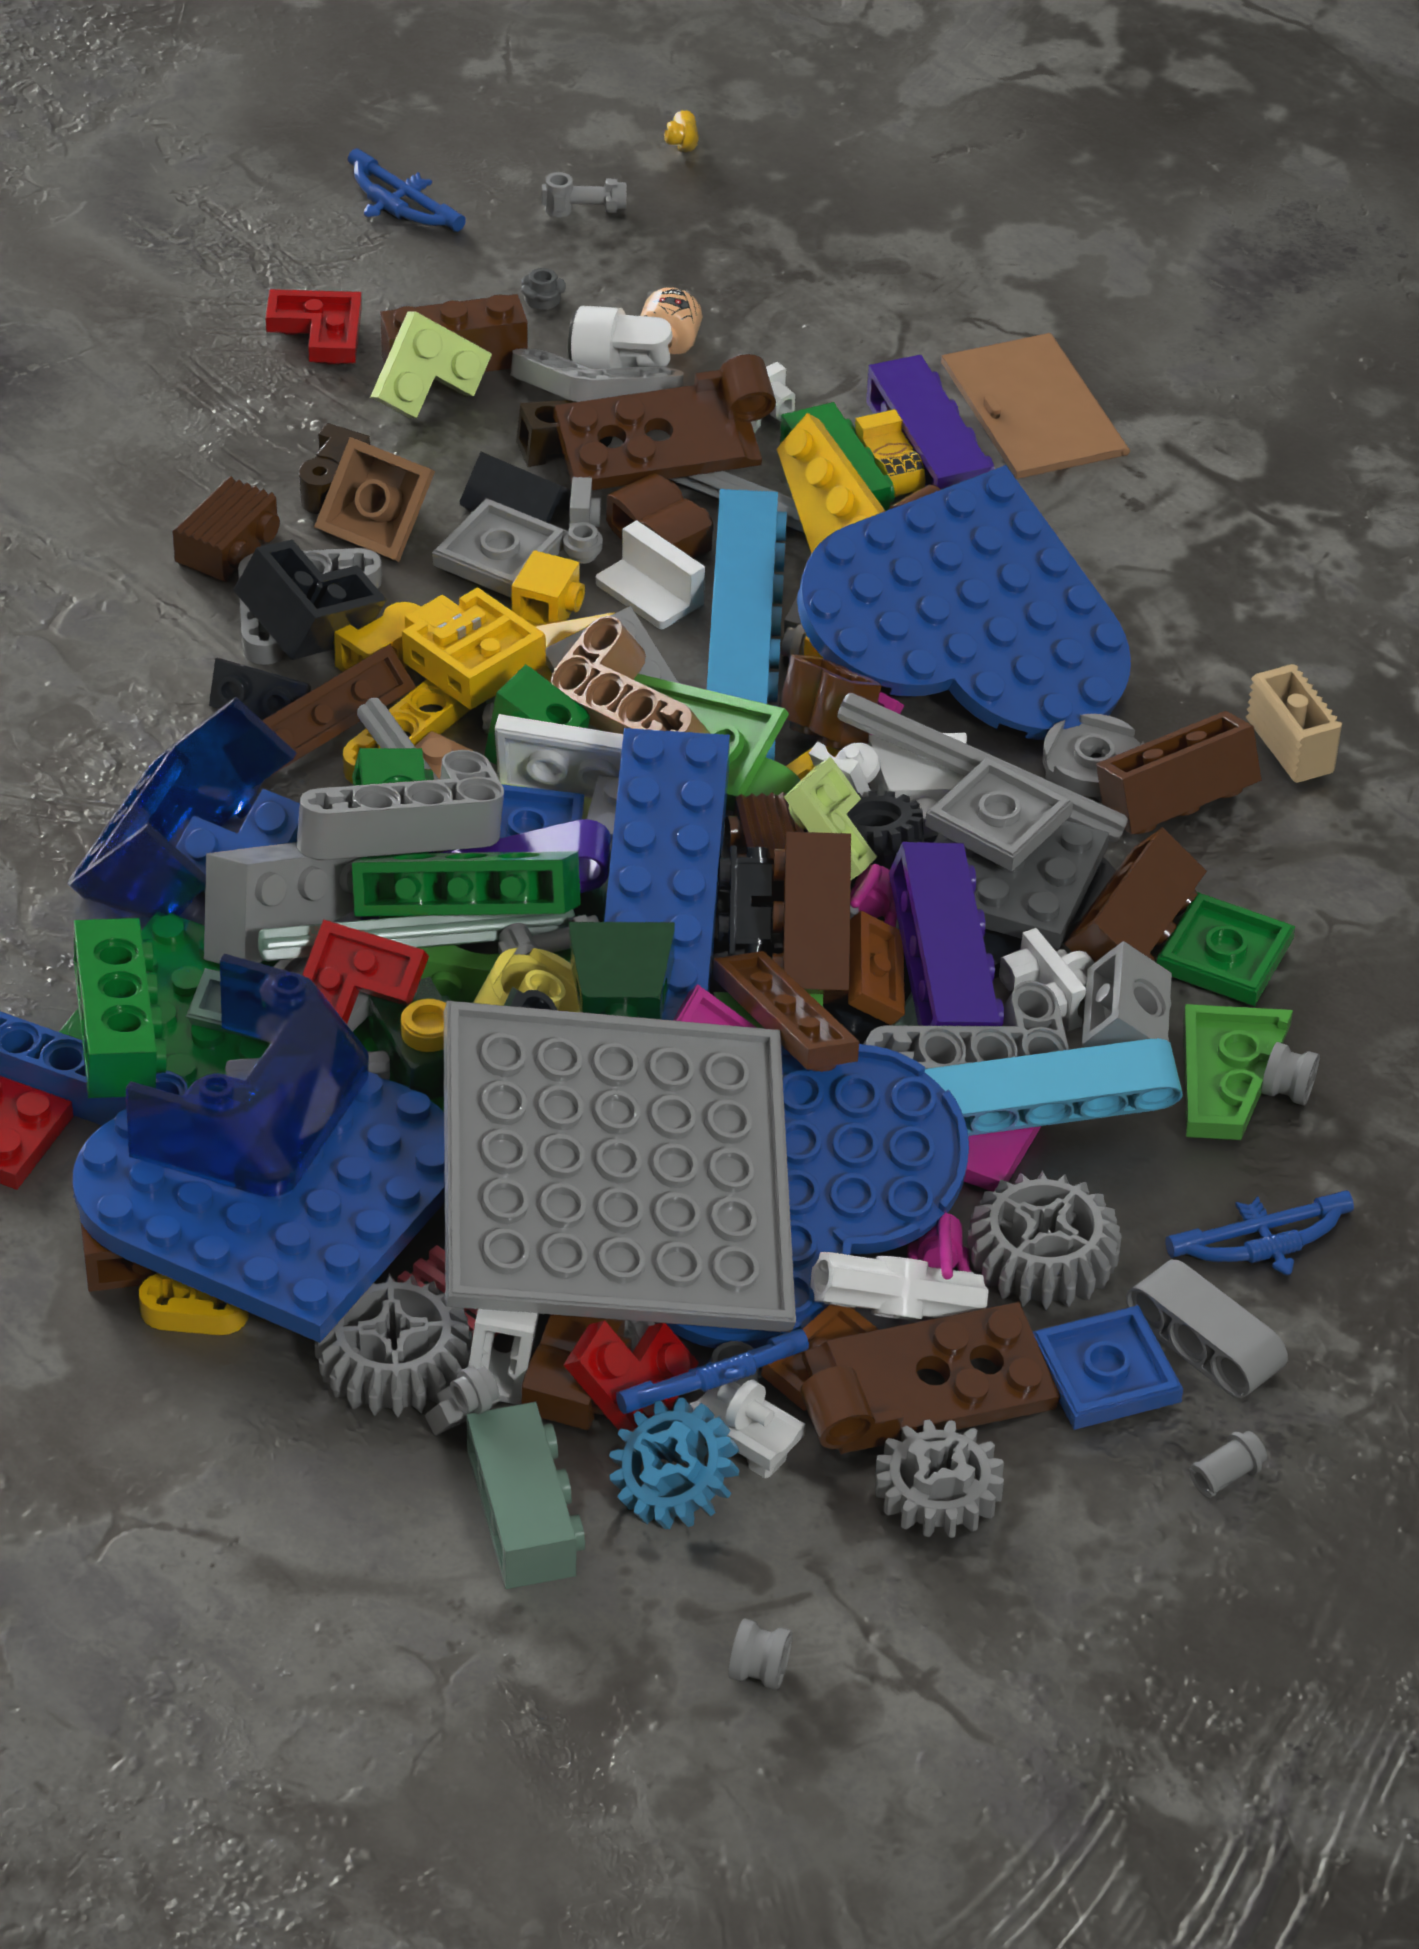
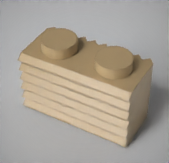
(1294, 722)

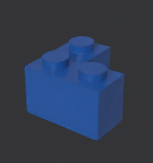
(269, 822)

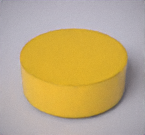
(424, 1025)

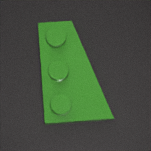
(1226, 1065)

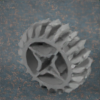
(1044, 1240)
(429, 1351)

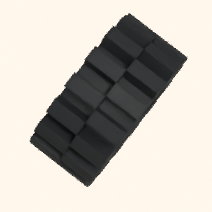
(887, 823)

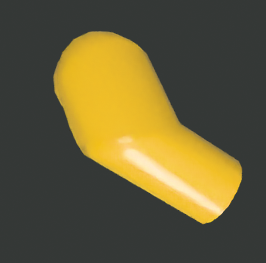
(682, 131)

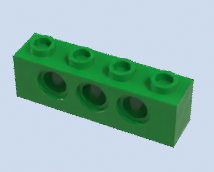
(466, 883)
(115, 1006)

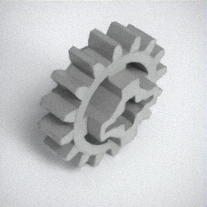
(939, 1478)

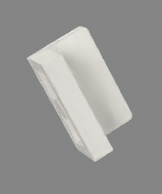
(654, 577)

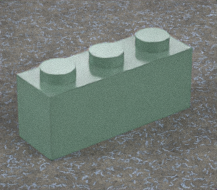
(524, 1495)

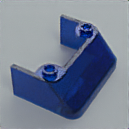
(203, 774)
(276, 1121)

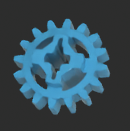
(667, 1487)

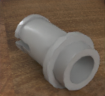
(1240, 1455)

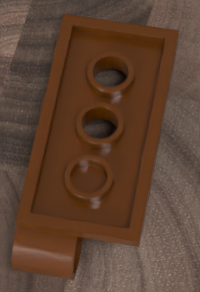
(705, 425)
(870, 1388)

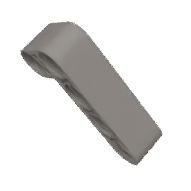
(405, 817)
(1029, 1027)

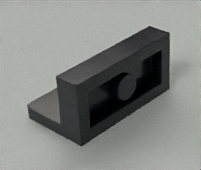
(513, 488)

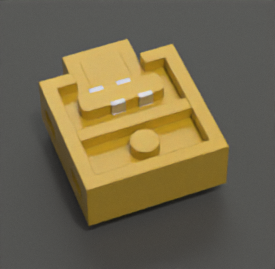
(470, 646)

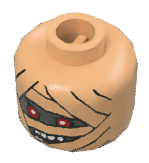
(680, 311)

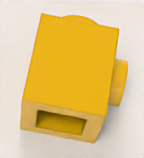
(547, 589)

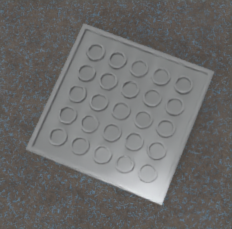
(615, 1168)

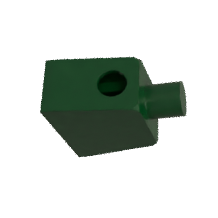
(622, 966)

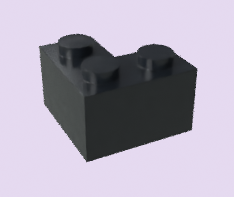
(301, 603)

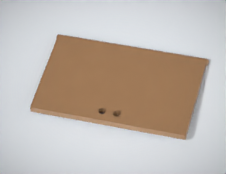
(1034, 405)

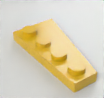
(823, 482)

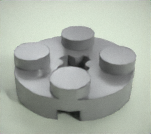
(1069, 751)

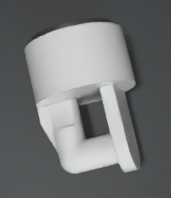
(615, 340)

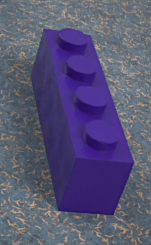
(928, 420)
(943, 936)

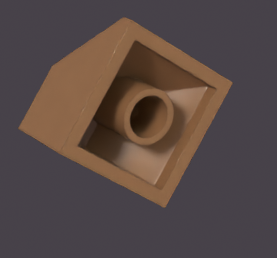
(374, 499)

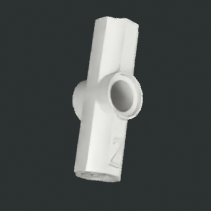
(895, 1286)

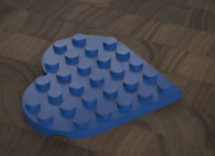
(968, 601)
(868, 1167)
(287, 1255)

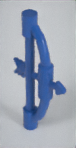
(383, 199)
(1255, 1218)
(713, 1374)

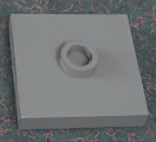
(495, 545)
(999, 813)

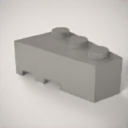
(269, 890)

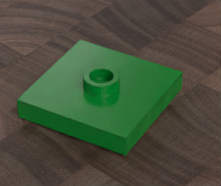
(1226, 948)

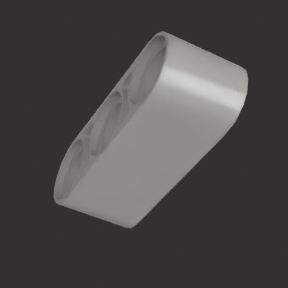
(1208, 1328)

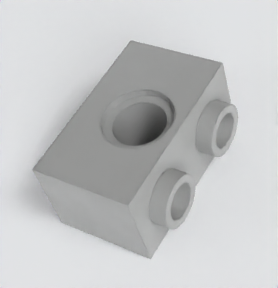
(1126, 998)

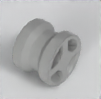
(1290, 1073)
(760, 1654)

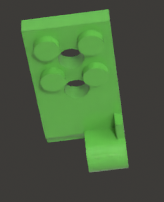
(751, 731)

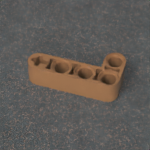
(601, 677)

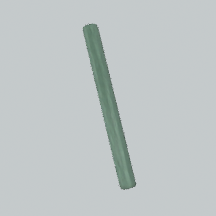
(415, 931)

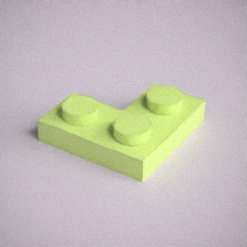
(423, 354)
(822, 805)

